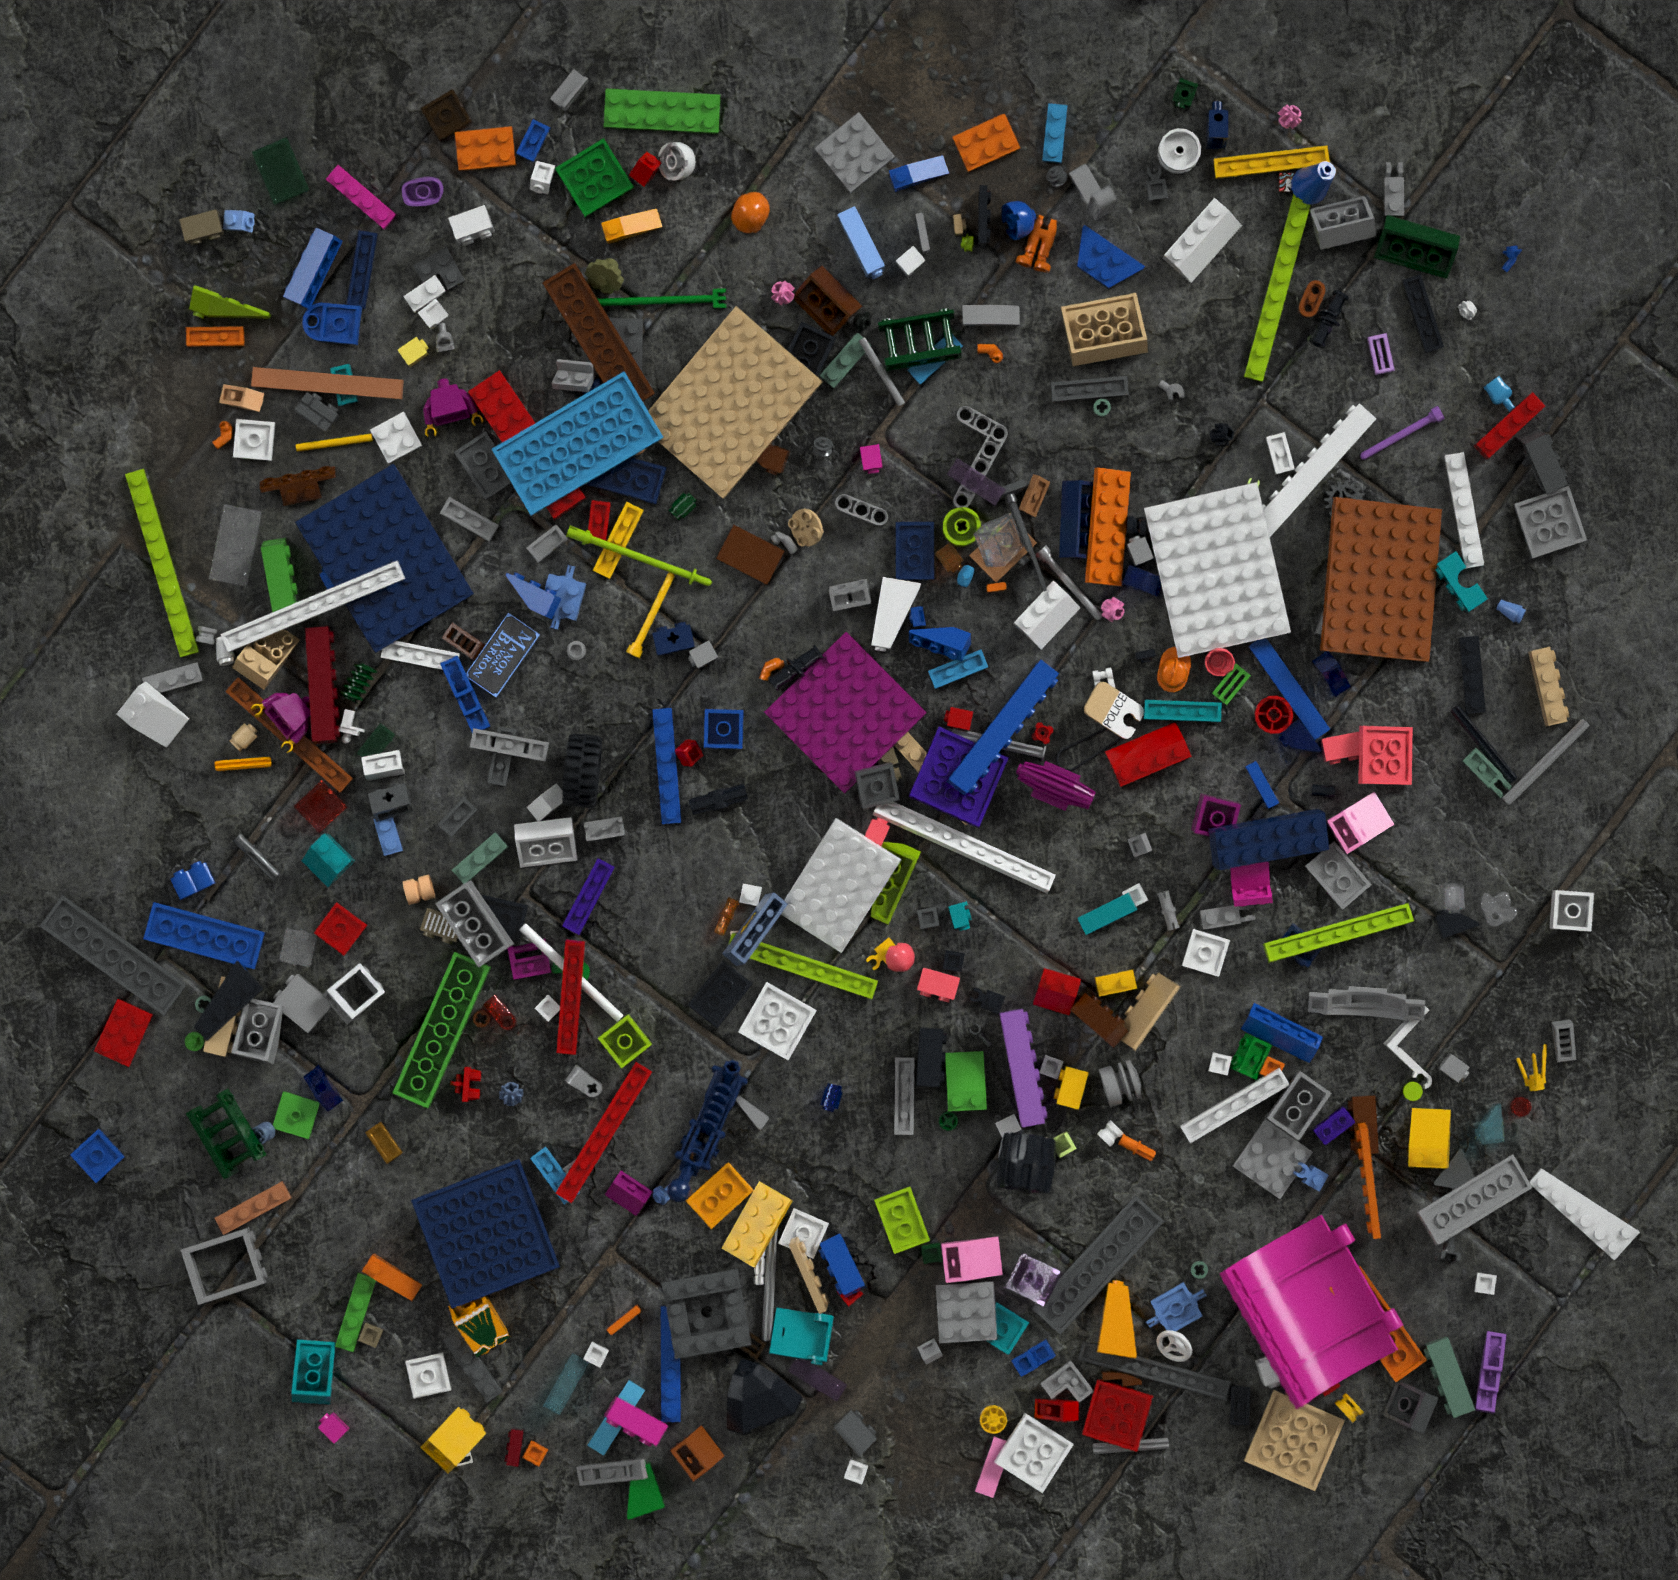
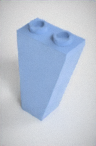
(861, 243)

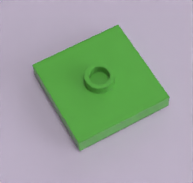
(296, 1115)

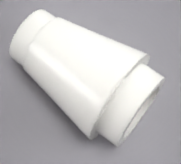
(223, 656)

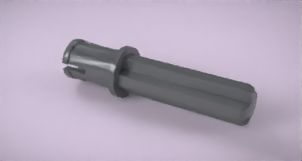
(256, 857)

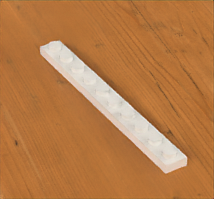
(313, 606)
(965, 845)

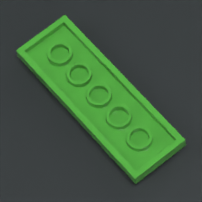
(662, 111)

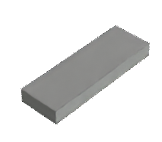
(469, 519)

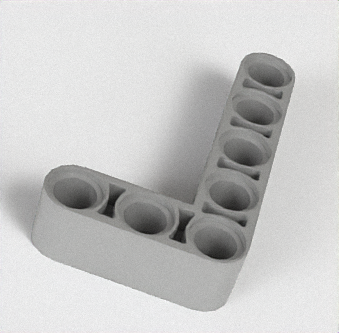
(1098, 200)
(981, 456)

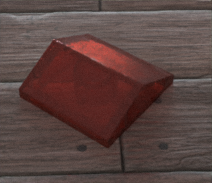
(320, 806)

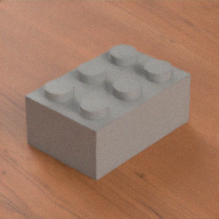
(1298, 1105)

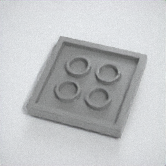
(854, 152)
(1550, 522)
(1272, 1158)
(966, 1312)

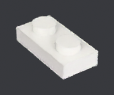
(424, 294)
(1280, 453)

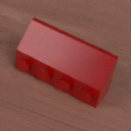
(1148, 754)

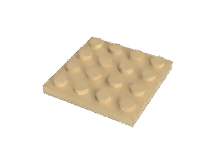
(1294, 1440)

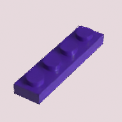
(588, 896)

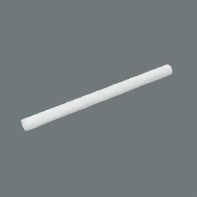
(559, 961)

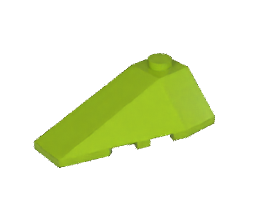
(214, 306)
(892, 891)

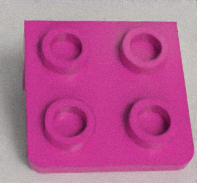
(1251, 884)

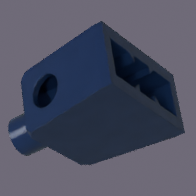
(1217, 127)

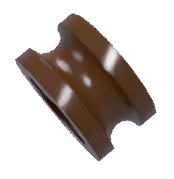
(483, 1012)

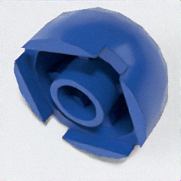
(1019, 219)

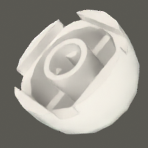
(677, 161)

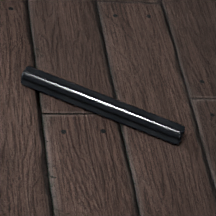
(1483, 744)

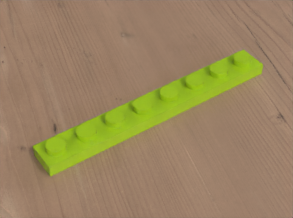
(1338, 933)
(814, 969)

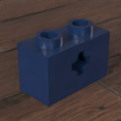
(684, 642)

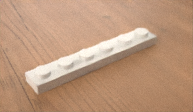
(1464, 510)
(1234, 1105)

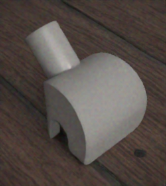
(444, 339)
(1171, 389)

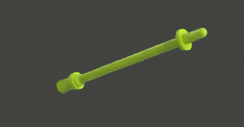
(586, 538)

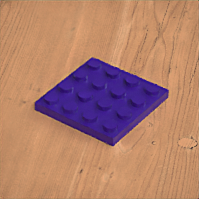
(940, 762)

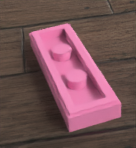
(991, 1471)

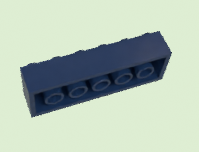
(1268, 839)

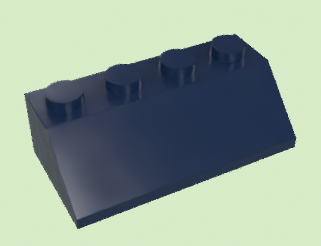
(1075, 519)

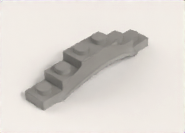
(1366, 1002)

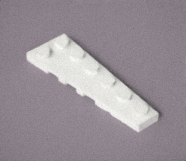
(1594, 1221)

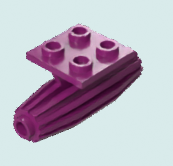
(1055, 785)

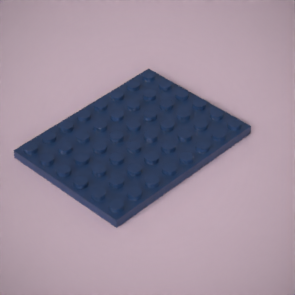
(372, 529)

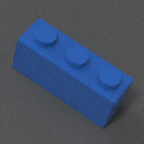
(841, 1266)

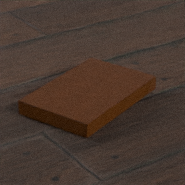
(750, 554)

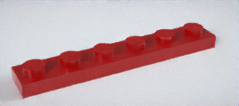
(570, 997)

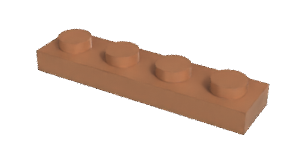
(253, 1207)

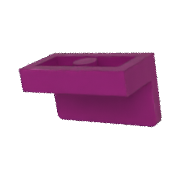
(628, 1193)

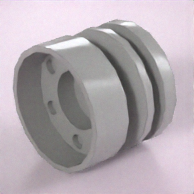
(1120, 1083)

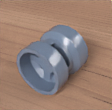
(264, 1132)

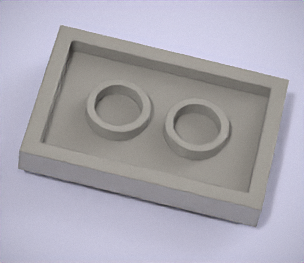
(1338, 875)

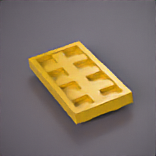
(757, 1224)

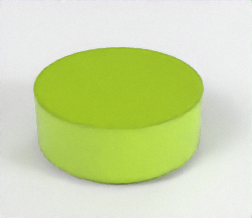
(1412, 1091)

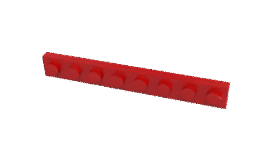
(603, 1132)

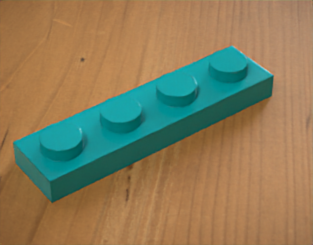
(1182, 710)

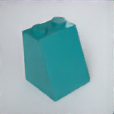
(327, 859)

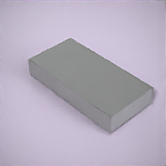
(922, 233)
(547, 543)

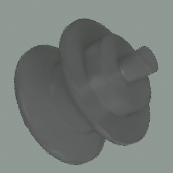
(1057, 176)
(822, 447)

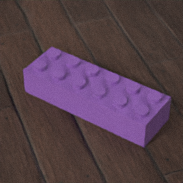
(1021, 1067)

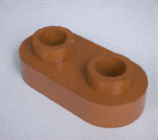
(1311, 299)

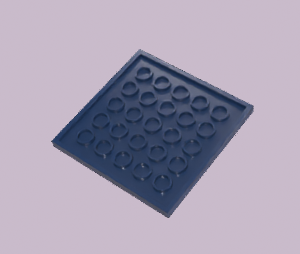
(485, 1233)

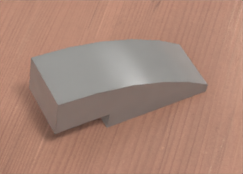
(990, 315)

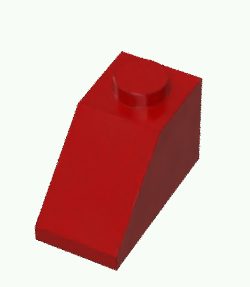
(1056, 1409)

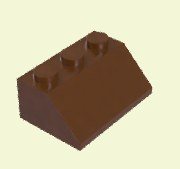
(826, 301)

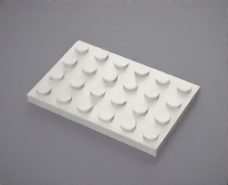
(839, 885)

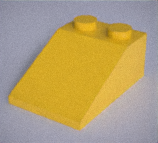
(1429, 1138)

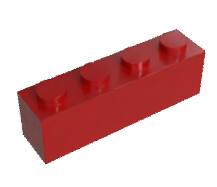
(1509, 426)

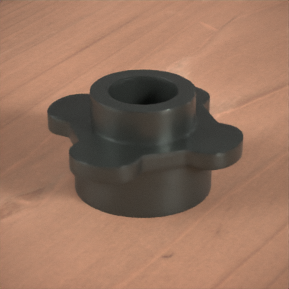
(862, 321)

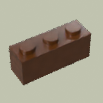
(1100, 1019)
(1364, 1111)

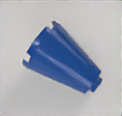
(1313, 182)

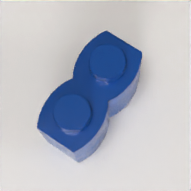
(193, 880)

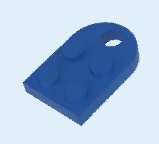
(334, 323)

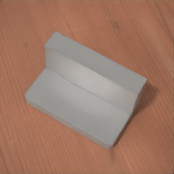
(569, 90)

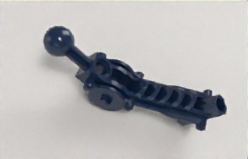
(717, 1103)

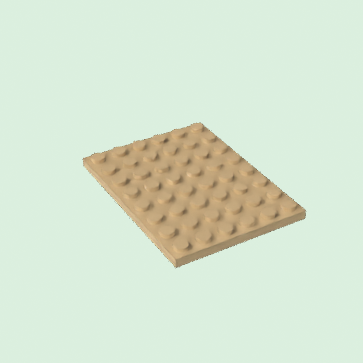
(731, 402)

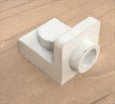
(541, 177)

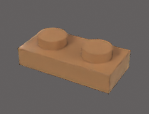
(1034, 495)

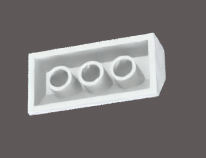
(1202, 240)

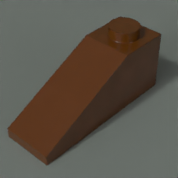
(774, 459)

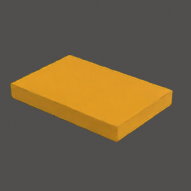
(719, 1195)

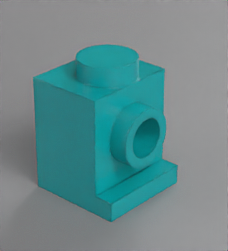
(960, 916)

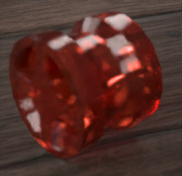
(1515, 1106)

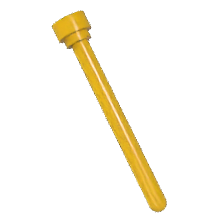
(635, 648)

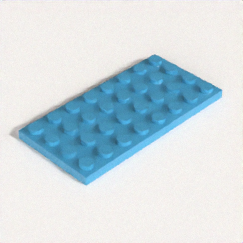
(577, 443)

